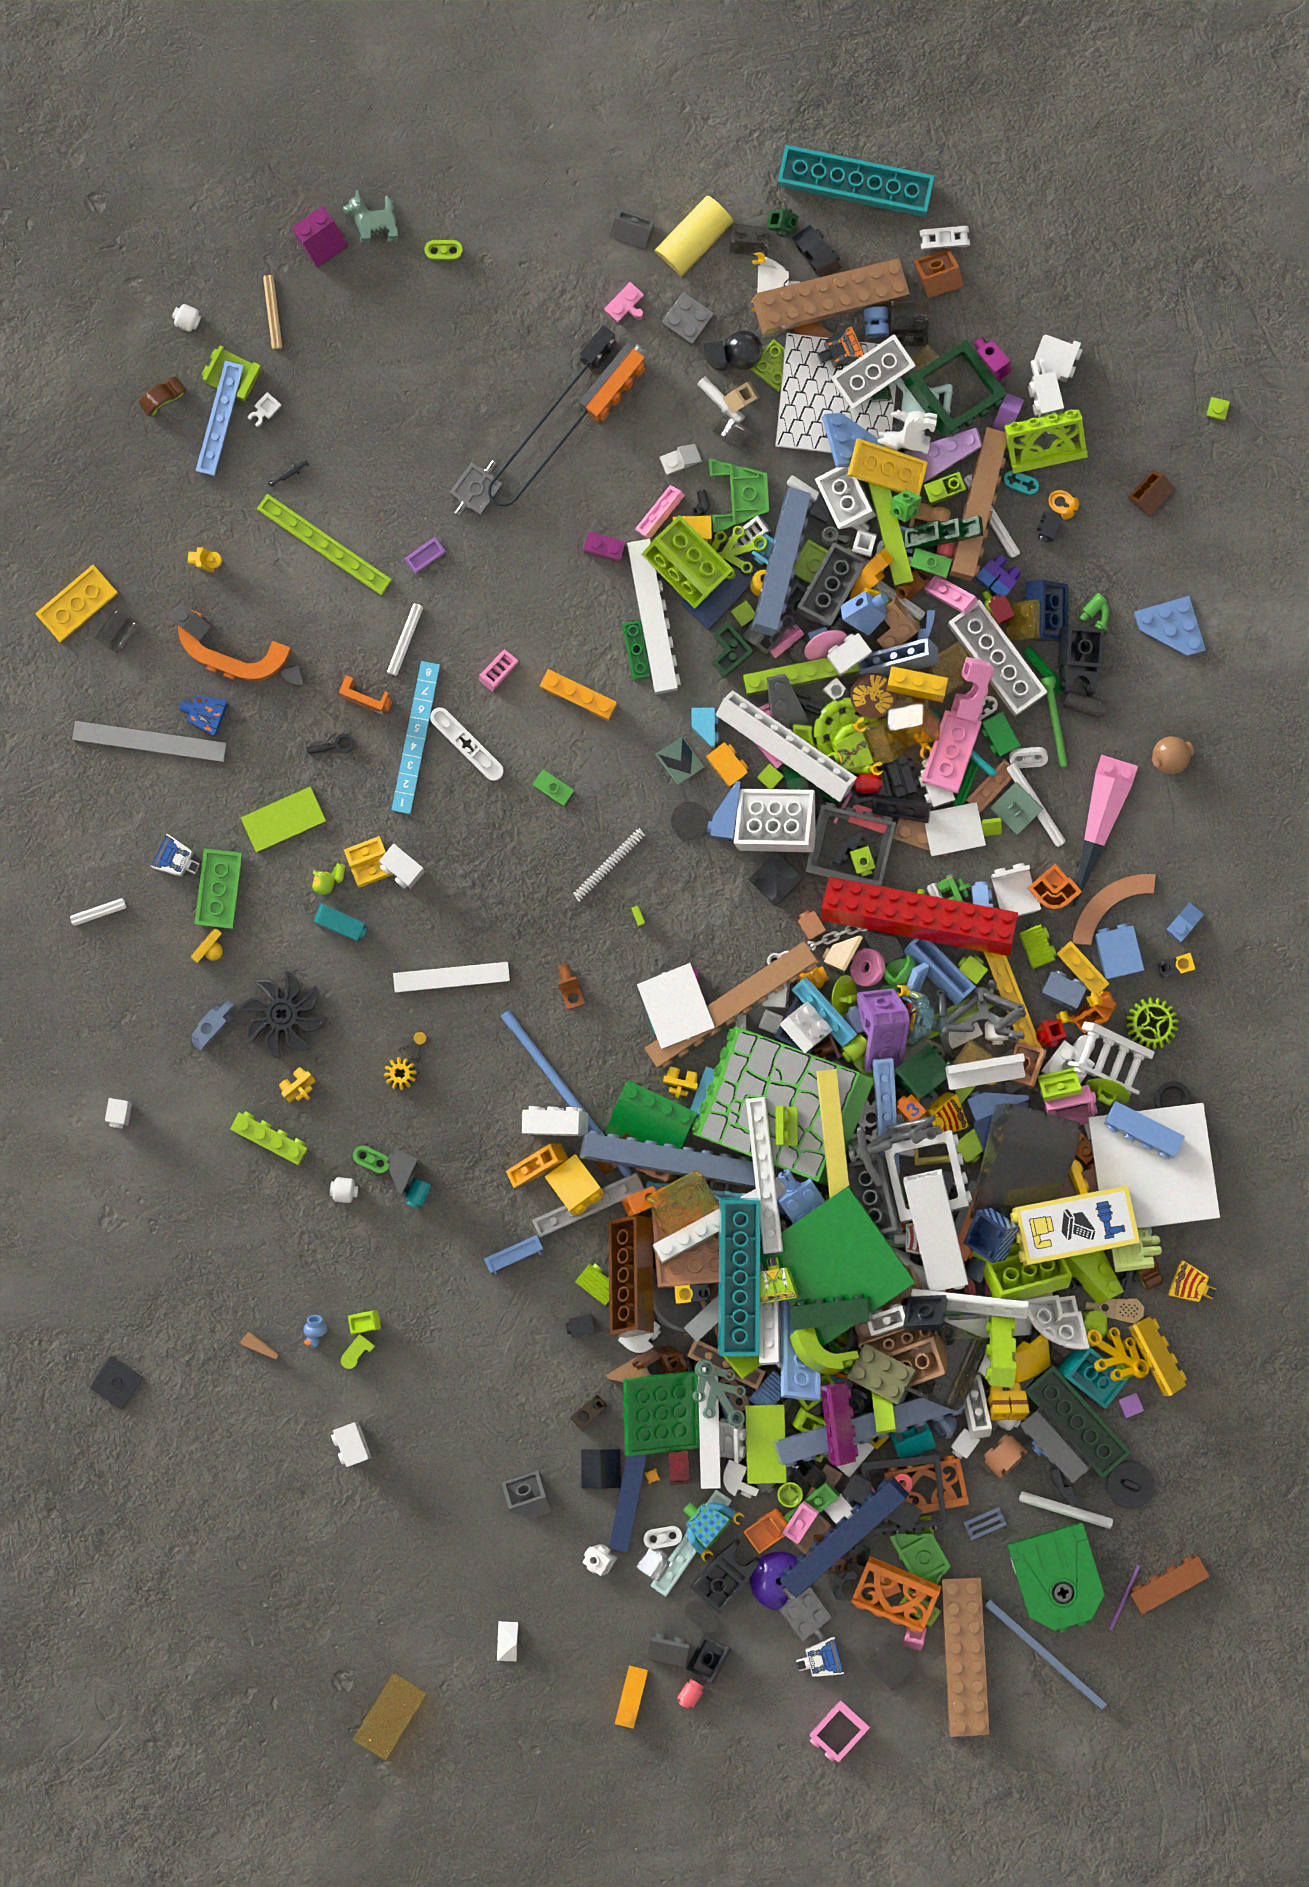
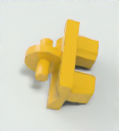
(205, 559)
(672, 1079)
(299, 1088)

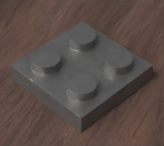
(687, 318)

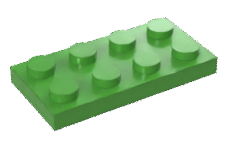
(218, 888)

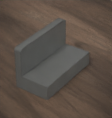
(631, 228)

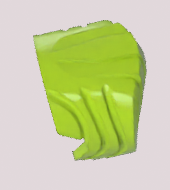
(1095, 1321)

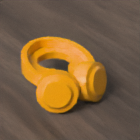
(1068, 512)

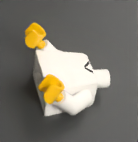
(770, 274)

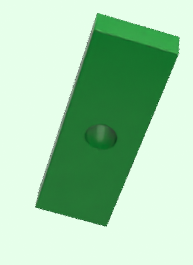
(638, 661)

